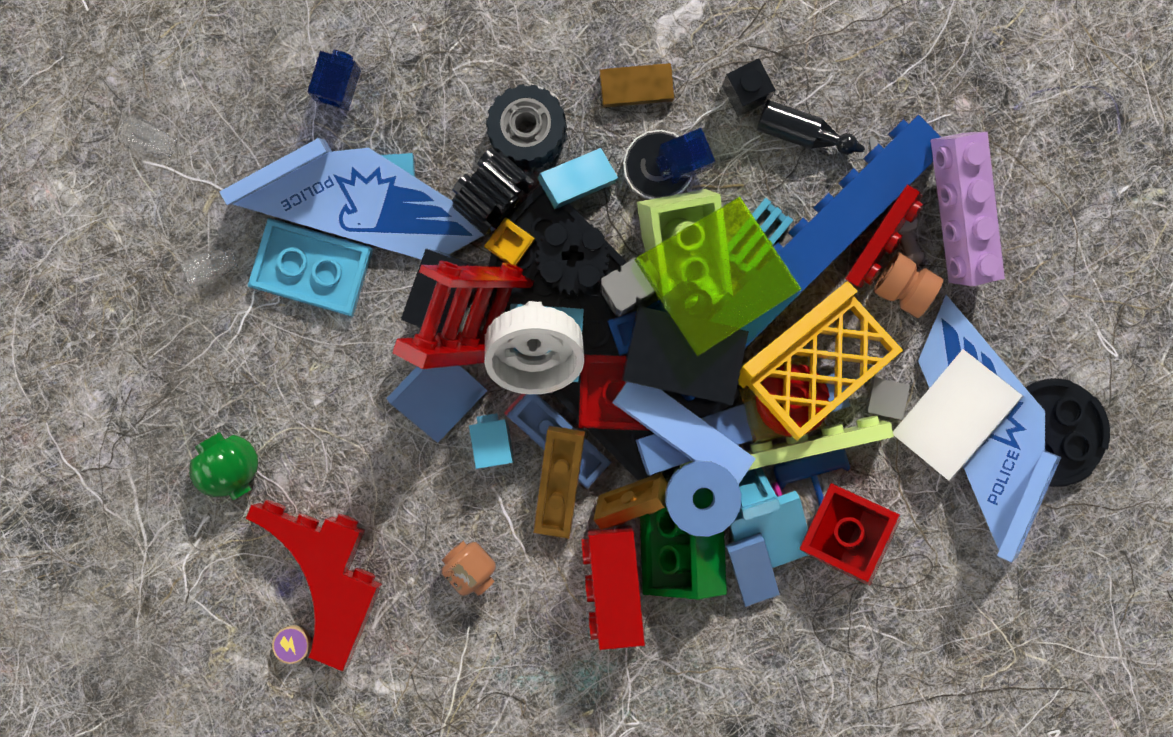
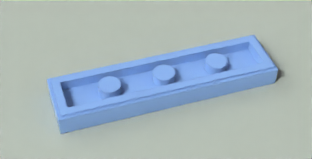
(682, 428)

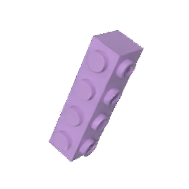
(968, 208)

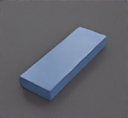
(535, 417)

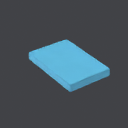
(310, 267)

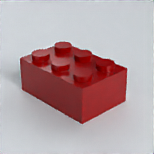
(613, 588)

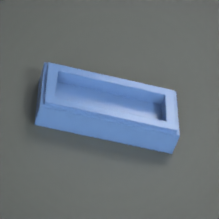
(752, 569)

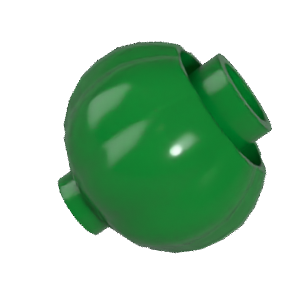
(224, 466)

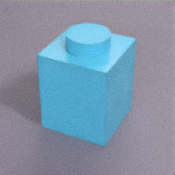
(491, 441)

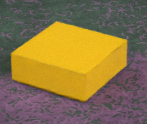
(509, 242)

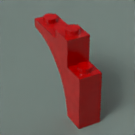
(325, 555)

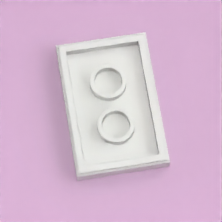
(957, 415)

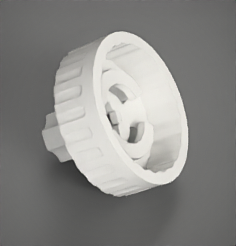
(533, 333)

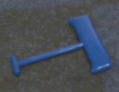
(811, 467)

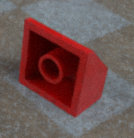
(850, 534)

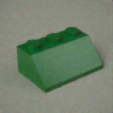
(678, 562)

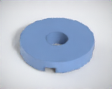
(725, 501)

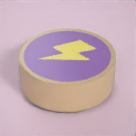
(291, 644)

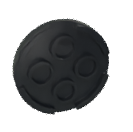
(1074, 428)

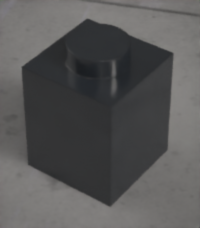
(748, 87)

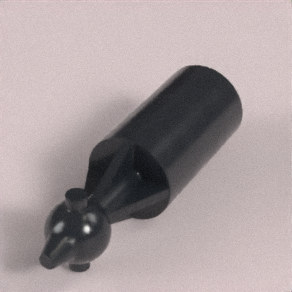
(804, 129)

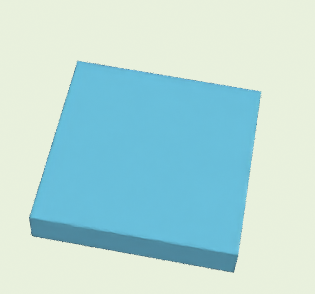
(781, 530)

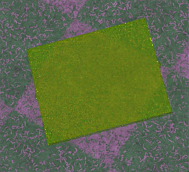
(717, 275)

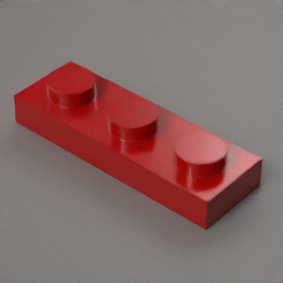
(886, 237)

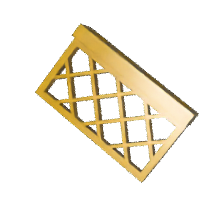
(805, 332)

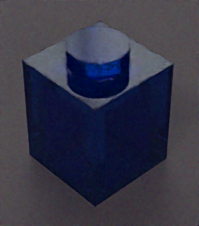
(334, 79)
(685, 156)

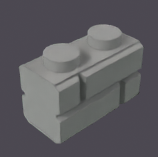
(626, 288)

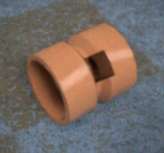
(903, 282)

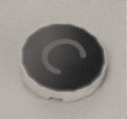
(642, 170)

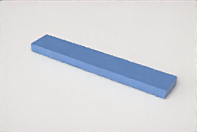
(732, 423)

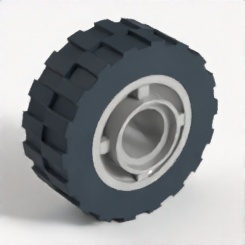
(521, 106)

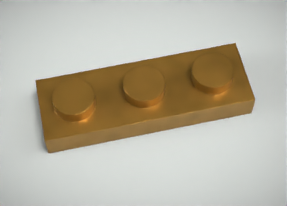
(559, 481)

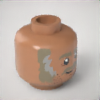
(468, 568)

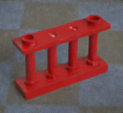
(468, 345)

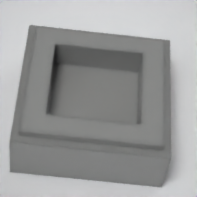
(887, 398)

